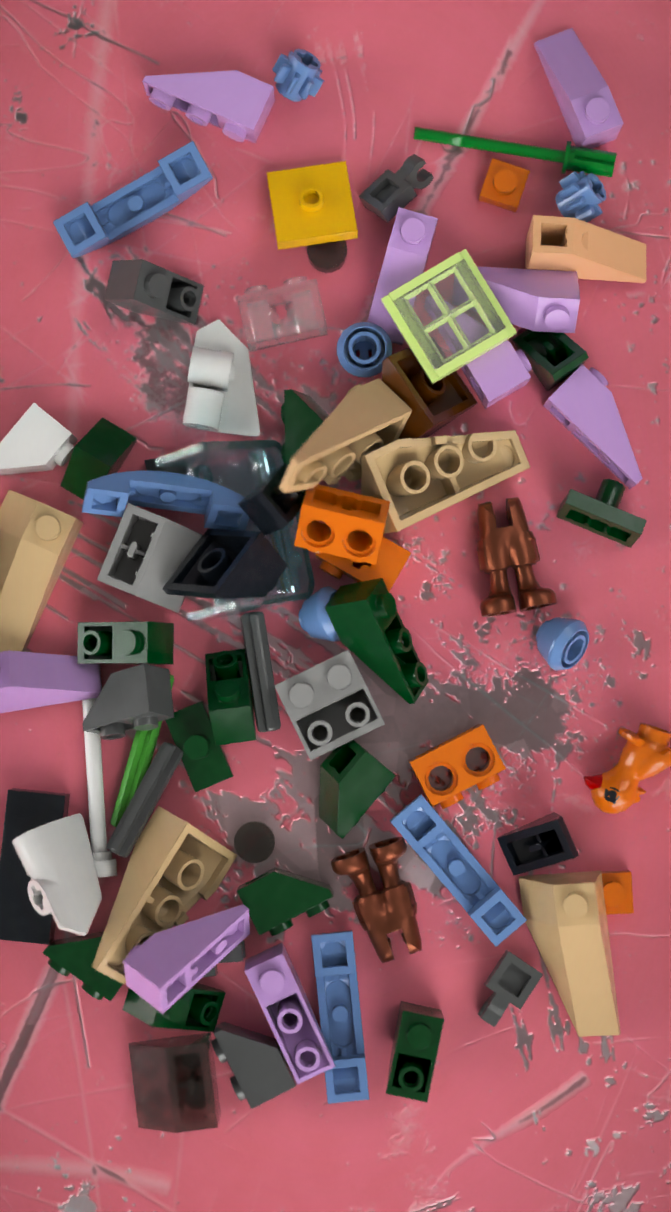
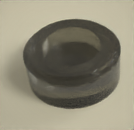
(327, 256)
(254, 841)

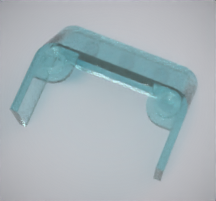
(242, 469)

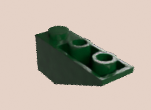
(373, 630)

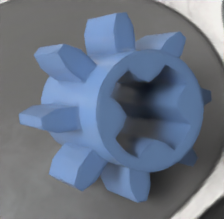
(298, 75)
(580, 196)

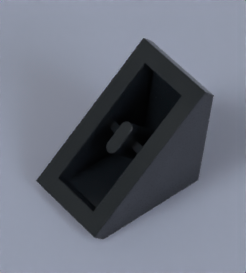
(270, 506)
(538, 844)

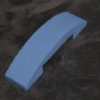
(135, 204)
(166, 491)
(458, 870)
(340, 1015)

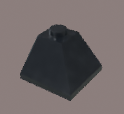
(228, 566)

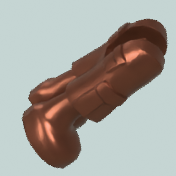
(506, 548)
(386, 909)

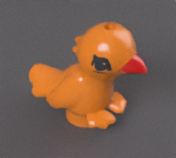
(641, 758)

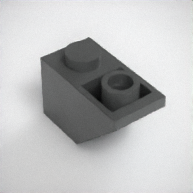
(153, 291)
(131, 700)
(255, 1061)

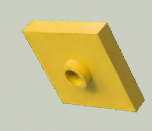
(312, 205)

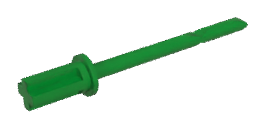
(573, 158)

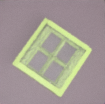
(448, 316)

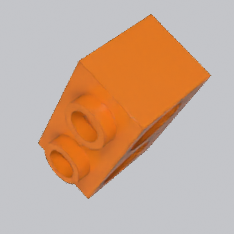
(344, 515)
(453, 755)

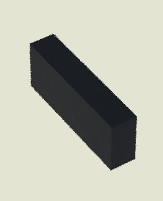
(23, 813)

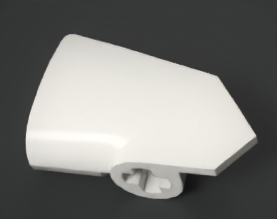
(221, 384)
(61, 872)

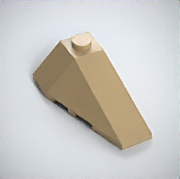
(361, 423)
(438, 472)
(32, 555)
(163, 880)
(573, 939)

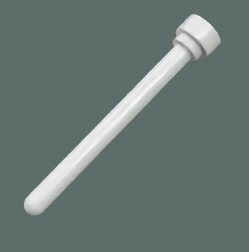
(103, 860)

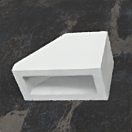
(35, 444)

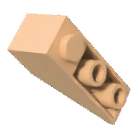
(583, 248)

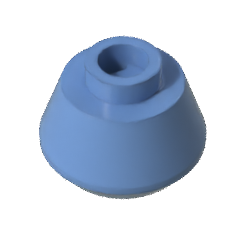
(363, 337)
(314, 617)
(562, 642)

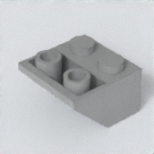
(147, 555)
(329, 704)

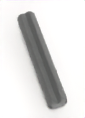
(260, 671)
(145, 799)

